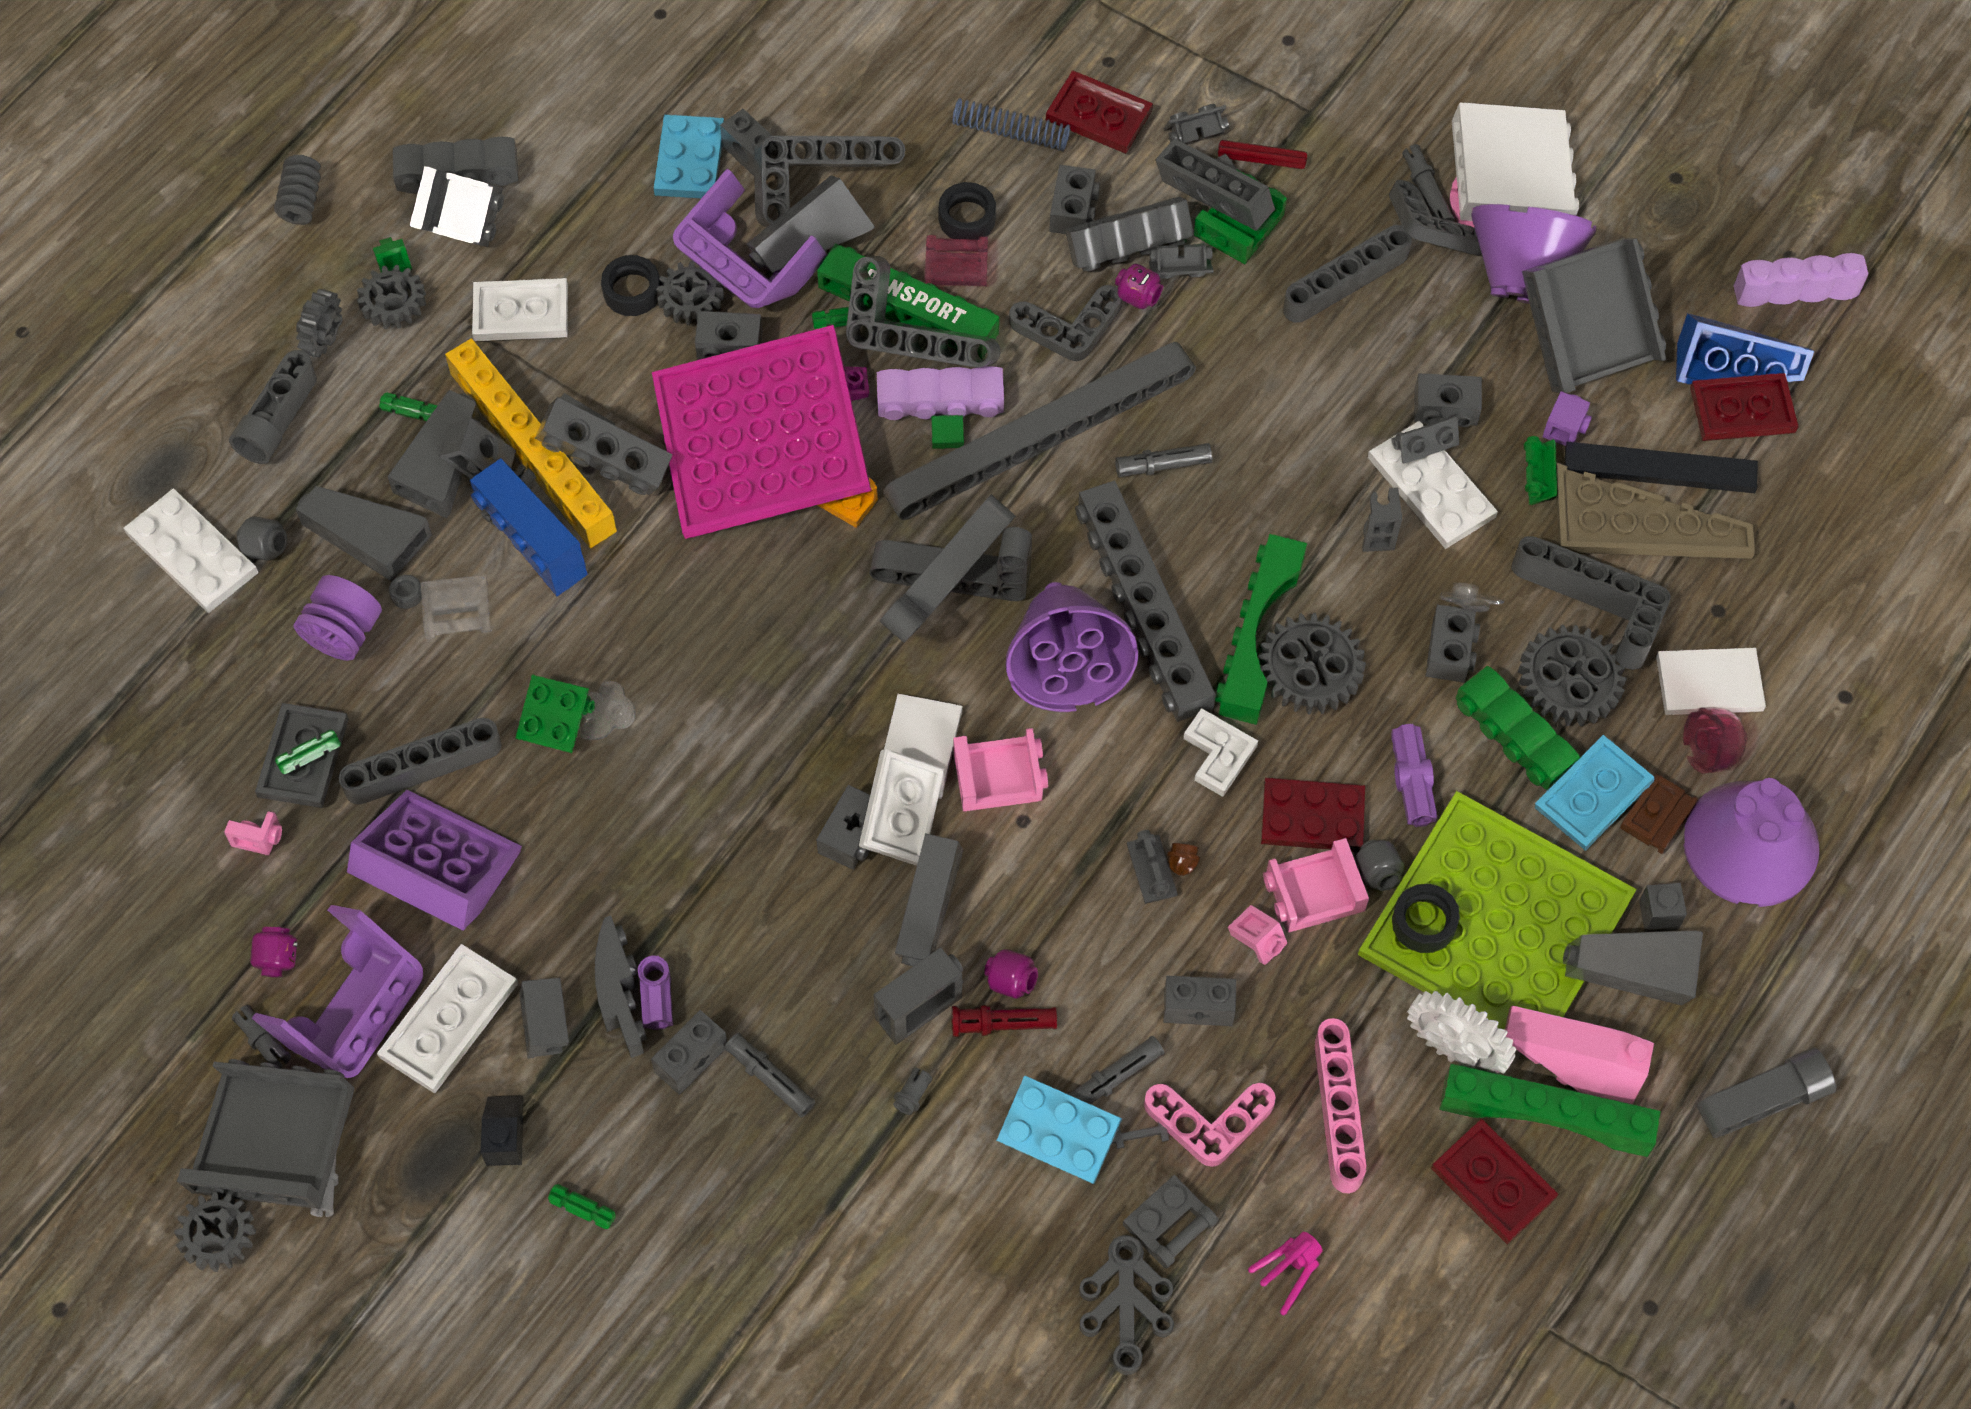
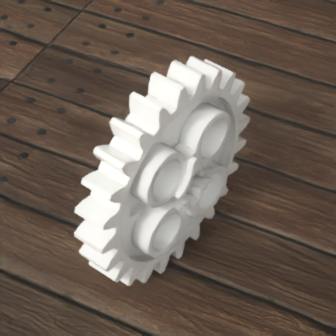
(1461, 1032)

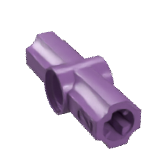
(1414, 775)

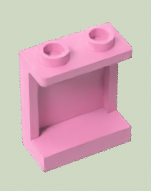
(999, 771)
(1316, 887)

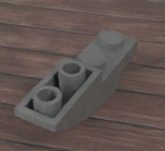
(613, 985)

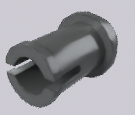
(911, 1093)

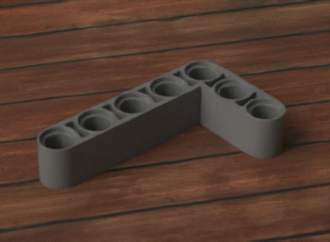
(814, 156)
(907, 333)
(947, 569)
(990, 577)
(1601, 587)

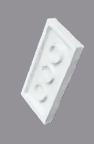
(1435, 491)
(191, 550)
(447, 1018)

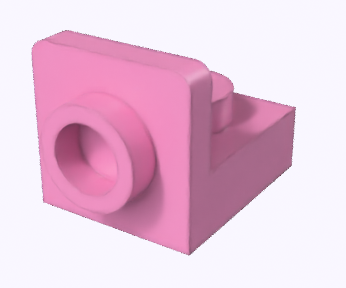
(252, 837)
(1259, 933)

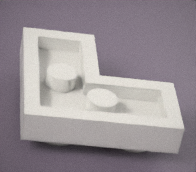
(1226, 747)

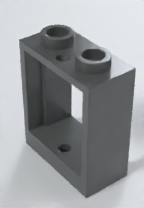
(918, 995)

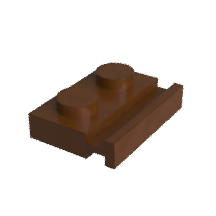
(1658, 813)

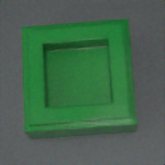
(947, 431)

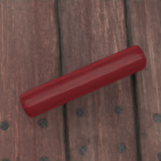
(1263, 154)

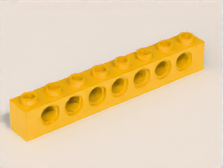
(519, 428)

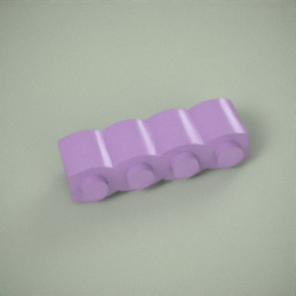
(1799, 279)
(937, 392)

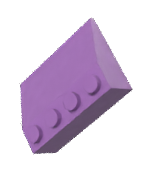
(432, 859)

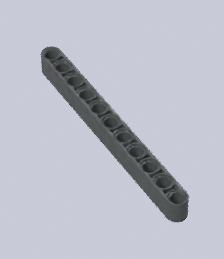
(1038, 431)

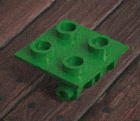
(553, 713)

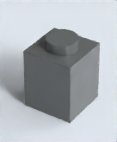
(1662, 907)

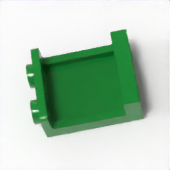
(1234, 237)

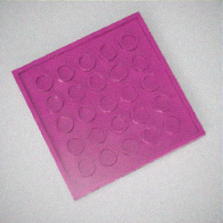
(760, 432)

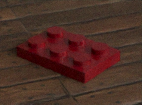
(1099, 111)
(1744, 406)
(1312, 814)
(1494, 1181)

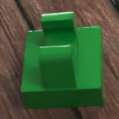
(391, 254)

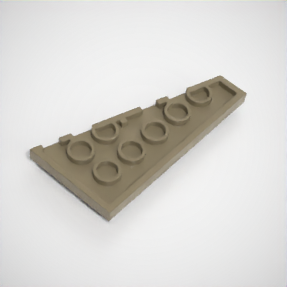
(1632, 521)

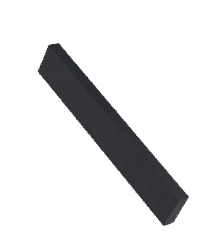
(1662, 467)

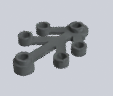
(1126, 1297)

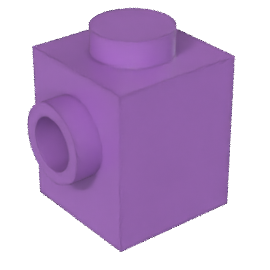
(1567, 419)

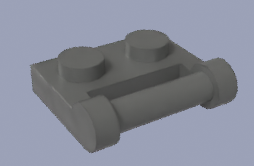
(1162, 1213)

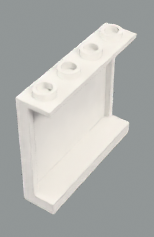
(1513, 158)

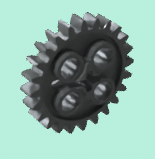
(1337, 653)
(1556, 694)

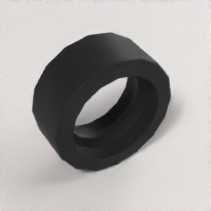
(967, 193)
(626, 266)
(1434, 895)

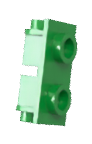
(1541, 469)

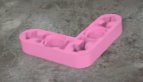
(1215, 1132)

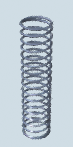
(958, 107)

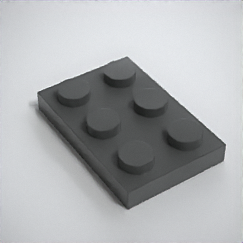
(310, 782)

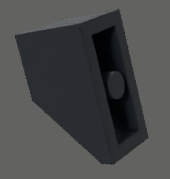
(502, 1130)

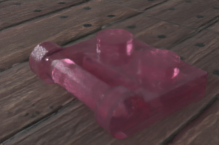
(956, 268)

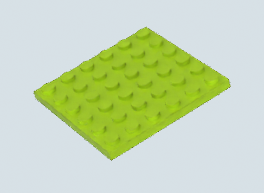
(1516, 912)

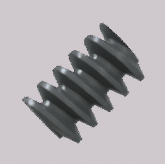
(298, 189)

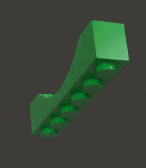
(1246, 684)
(1493, 1095)

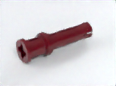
(1045, 1019)

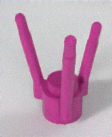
(1299, 1253)

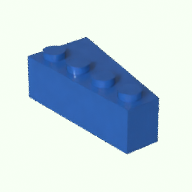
(529, 526)

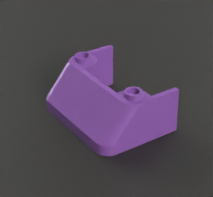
(709, 230)
(362, 1008)

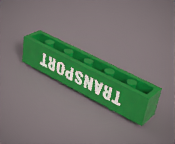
(910, 299)

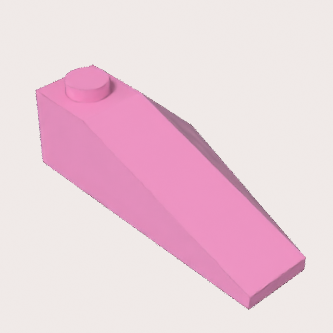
(1582, 1054)

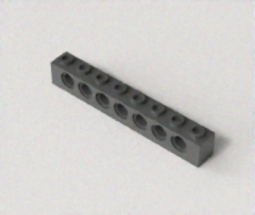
(1108, 503)

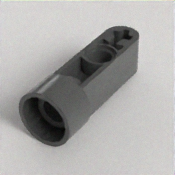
(276, 406)
(1801, 1079)

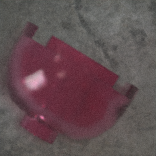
(1715, 739)

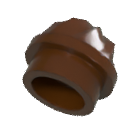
(1183, 858)

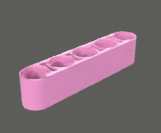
(1335, 1120)

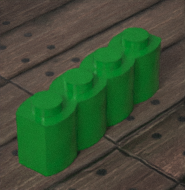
(1514, 725)

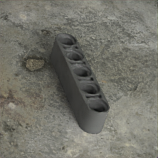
(1339, 284)
(410, 774)

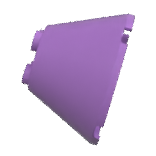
(1524, 240)
(1070, 651)
(1751, 842)

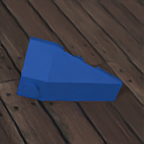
(1725, 351)

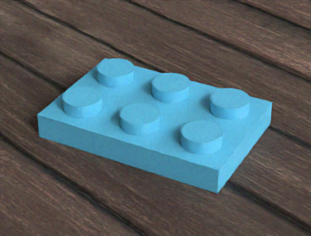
(688, 156)
(1594, 792)
(1059, 1129)

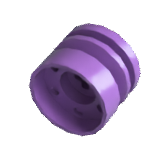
(337, 617)

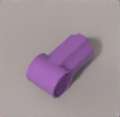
(655, 995)

